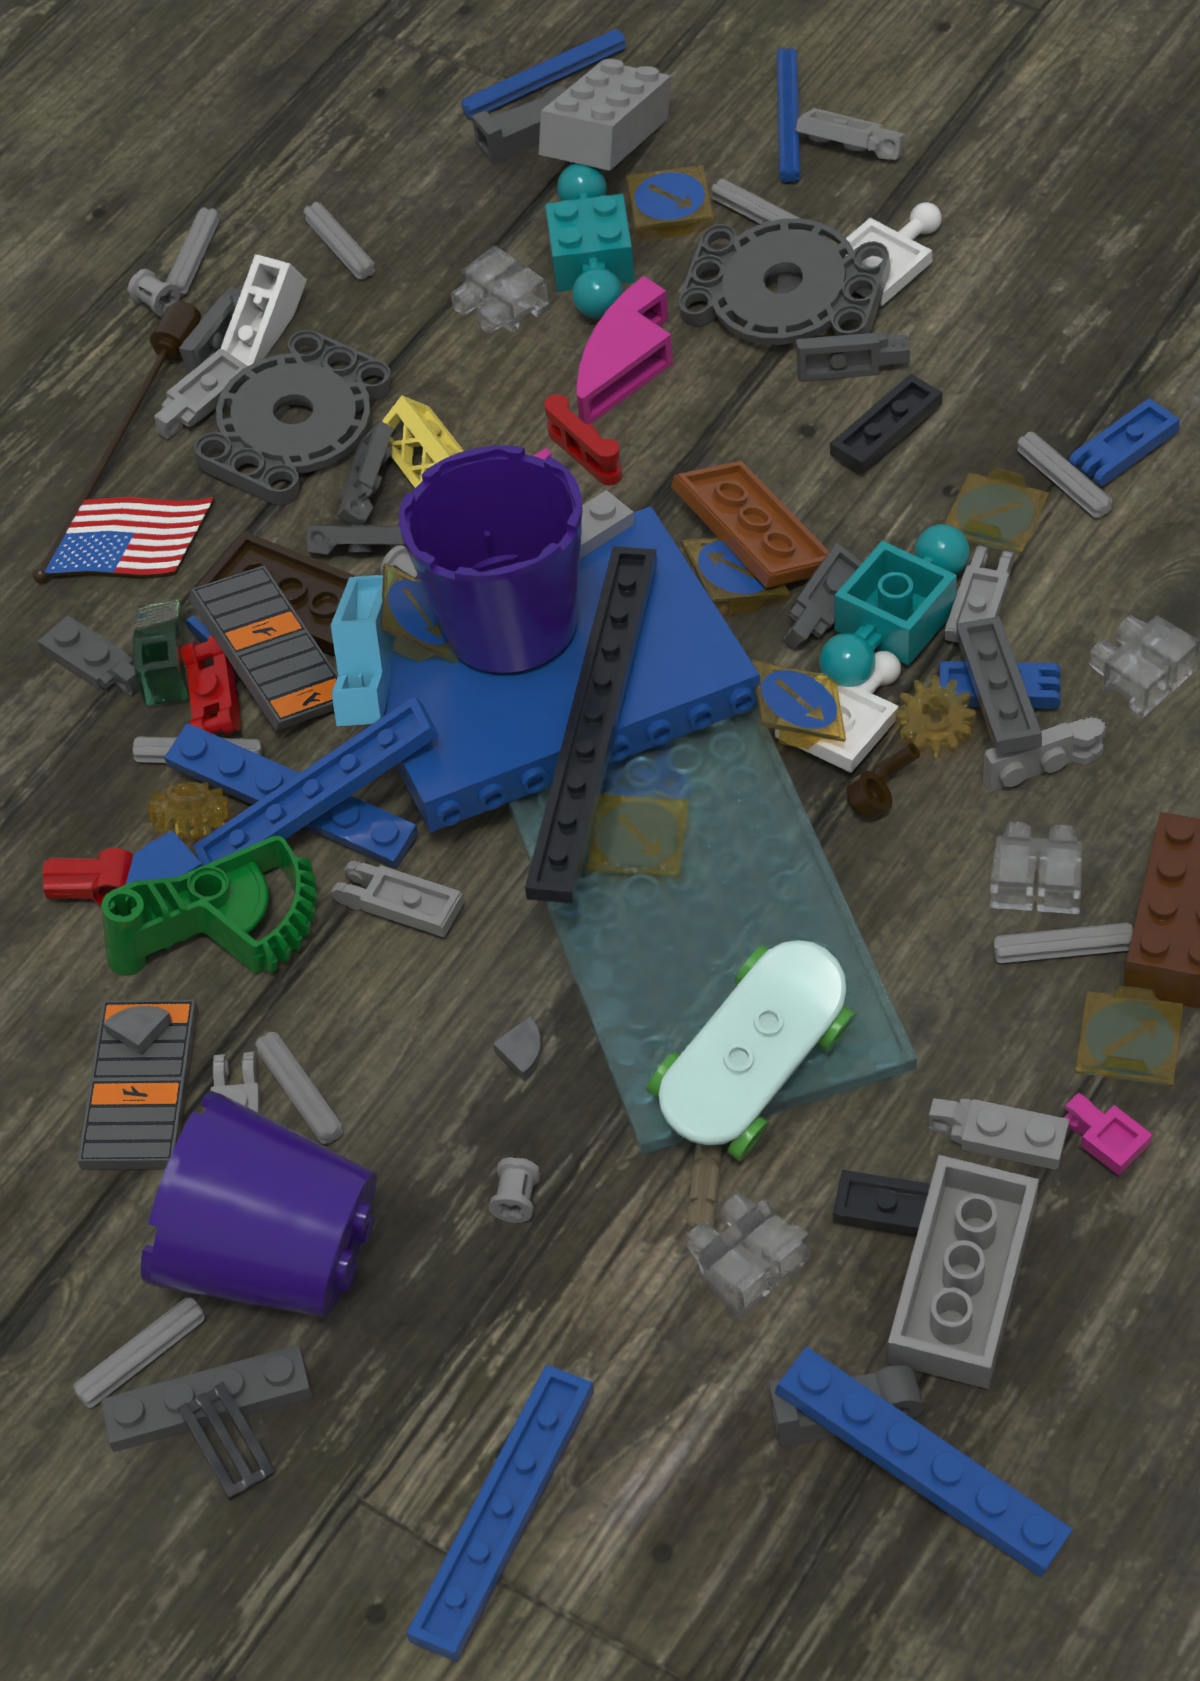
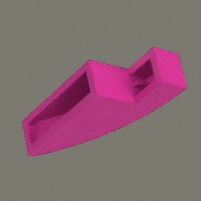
(624, 350)

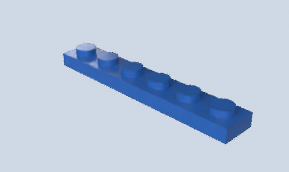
(254, 777)
(324, 782)
(924, 1461)
(500, 1513)

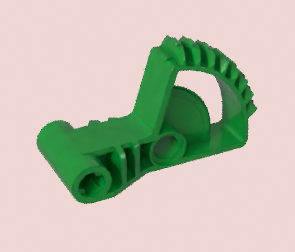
(169, 910)

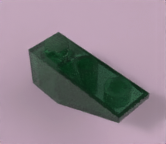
(158, 653)

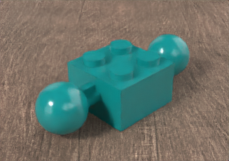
(589, 240)
(894, 604)

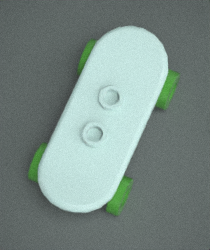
(753, 1044)

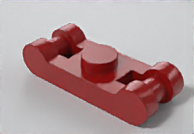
(582, 441)
(211, 688)

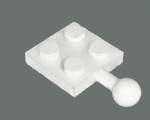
(905, 254)
(864, 716)

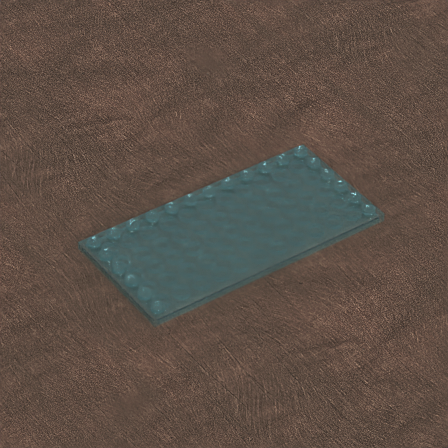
(666, 949)

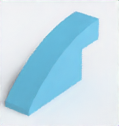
(361, 653)

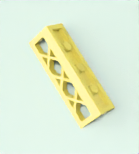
(428, 432)

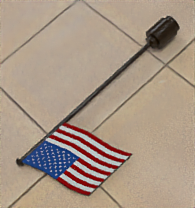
(131, 533)

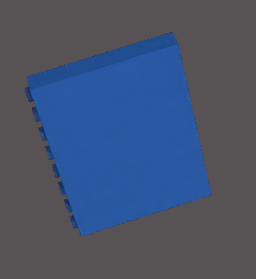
(508, 728)

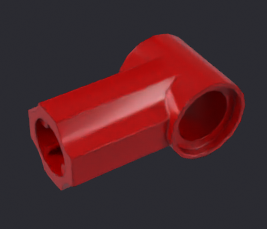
(86, 876)

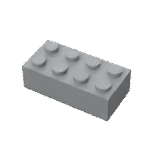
(605, 114)
(963, 1271)

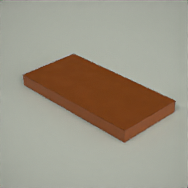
(751, 522)

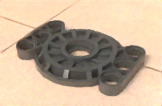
(779, 246)
(289, 449)

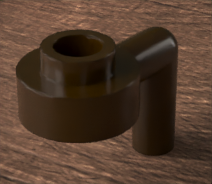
(868, 791)

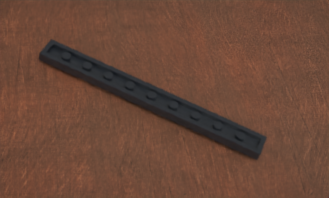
(591, 727)

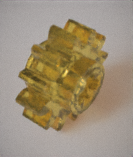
(951, 710)
(188, 809)

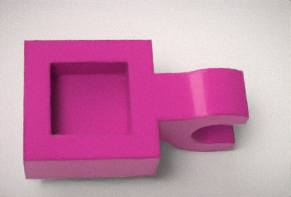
(1109, 1136)

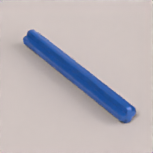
(544, 73)
(787, 115)

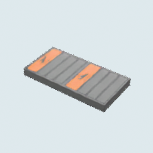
(267, 646)
(137, 1097)

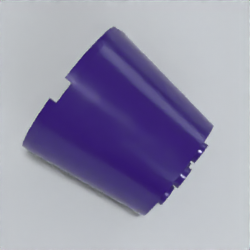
(498, 554)
(257, 1213)

